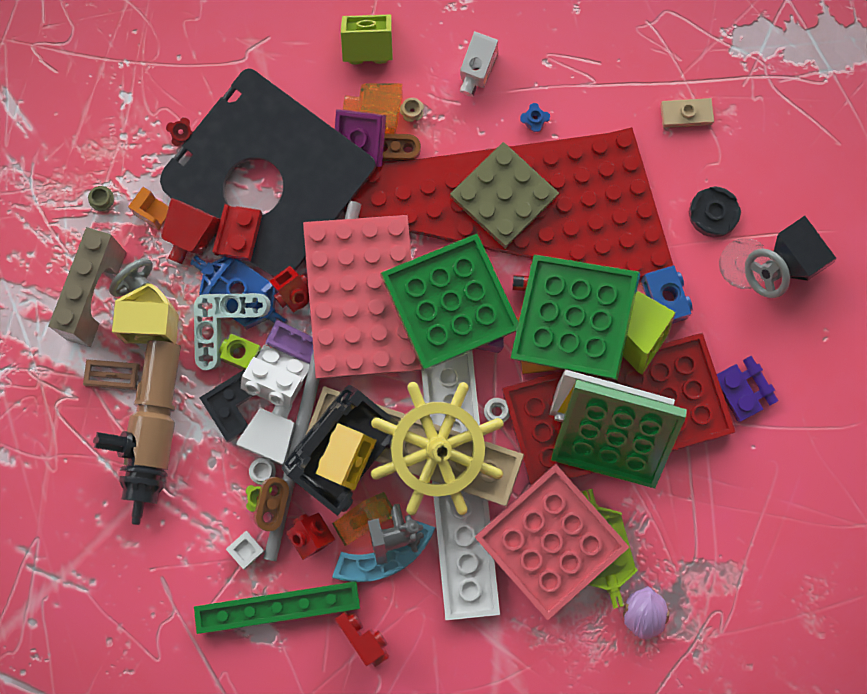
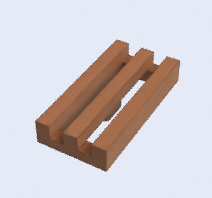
(133, 377)

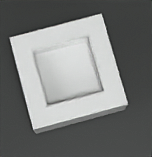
(245, 550)

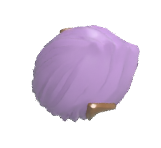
(645, 613)

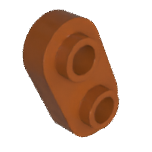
(396, 145)
(273, 504)

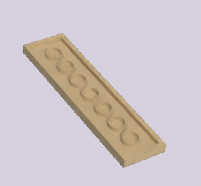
(482, 486)

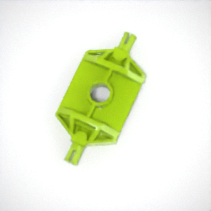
(623, 567)

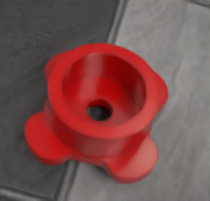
(174, 127)

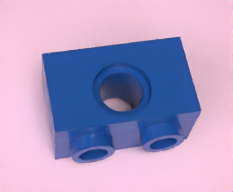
(671, 281)

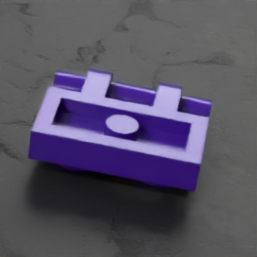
(738, 392)

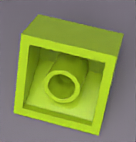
(366, 38)

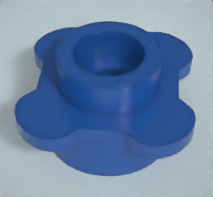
(534, 124)

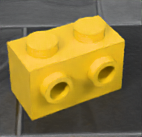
(345, 456)

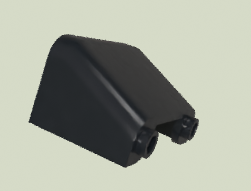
(348, 409)

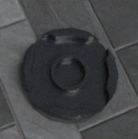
(714, 211)

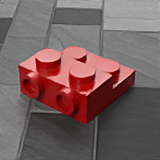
(367, 645)

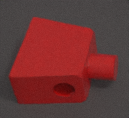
(188, 230)

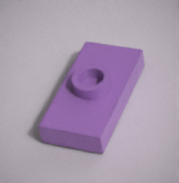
(290, 341)

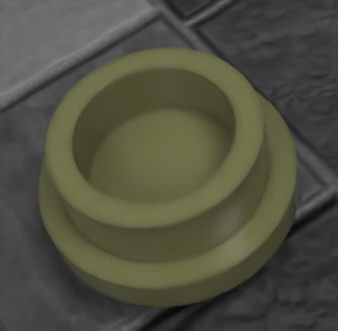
(101, 198)

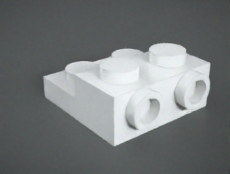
(275, 376)

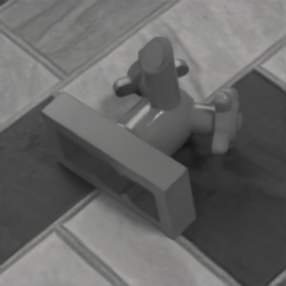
(396, 537)

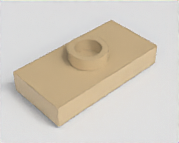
(687, 113)

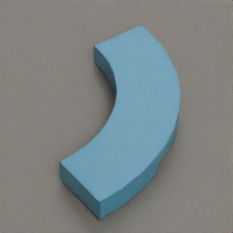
(365, 569)

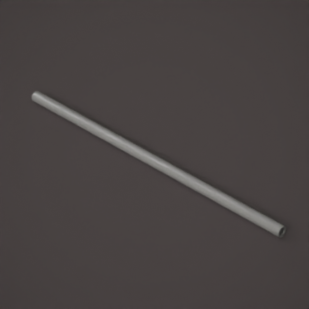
(301, 426)

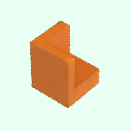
(149, 208)

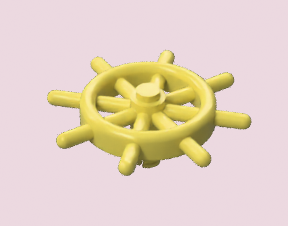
(437, 448)

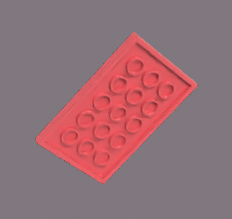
(350, 307)

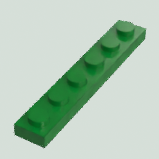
(276, 607)

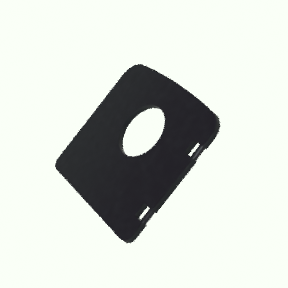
(315, 161)

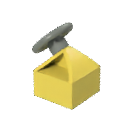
(144, 310)

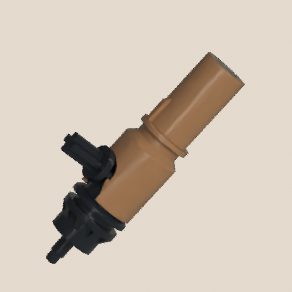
(149, 429)

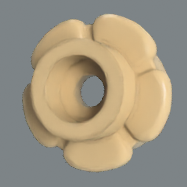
(412, 103)

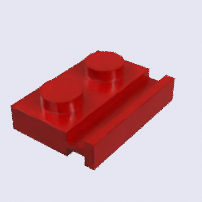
(237, 232)

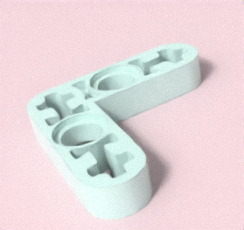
(220, 311)

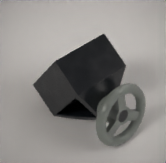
(796, 255)

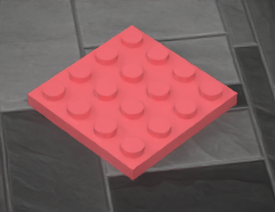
(551, 542)

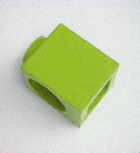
(231, 344)

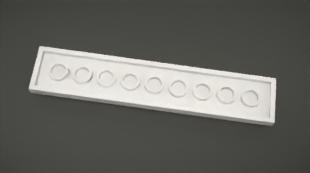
(465, 565)

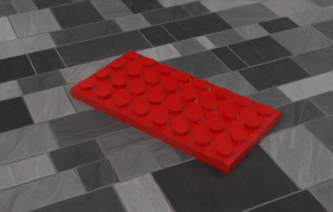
(677, 371)

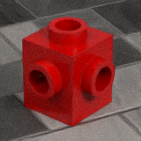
(291, 289)
(310, 535)

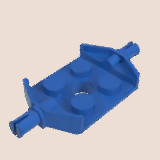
(224, 273)

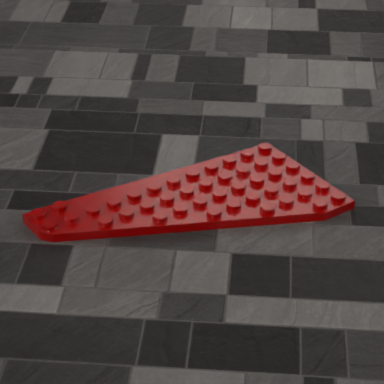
(598, 218)

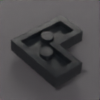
(223, 405)

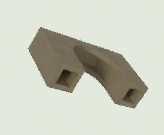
(72, 315)

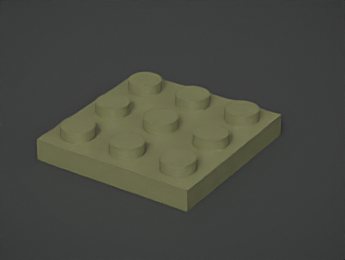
(504, 195)

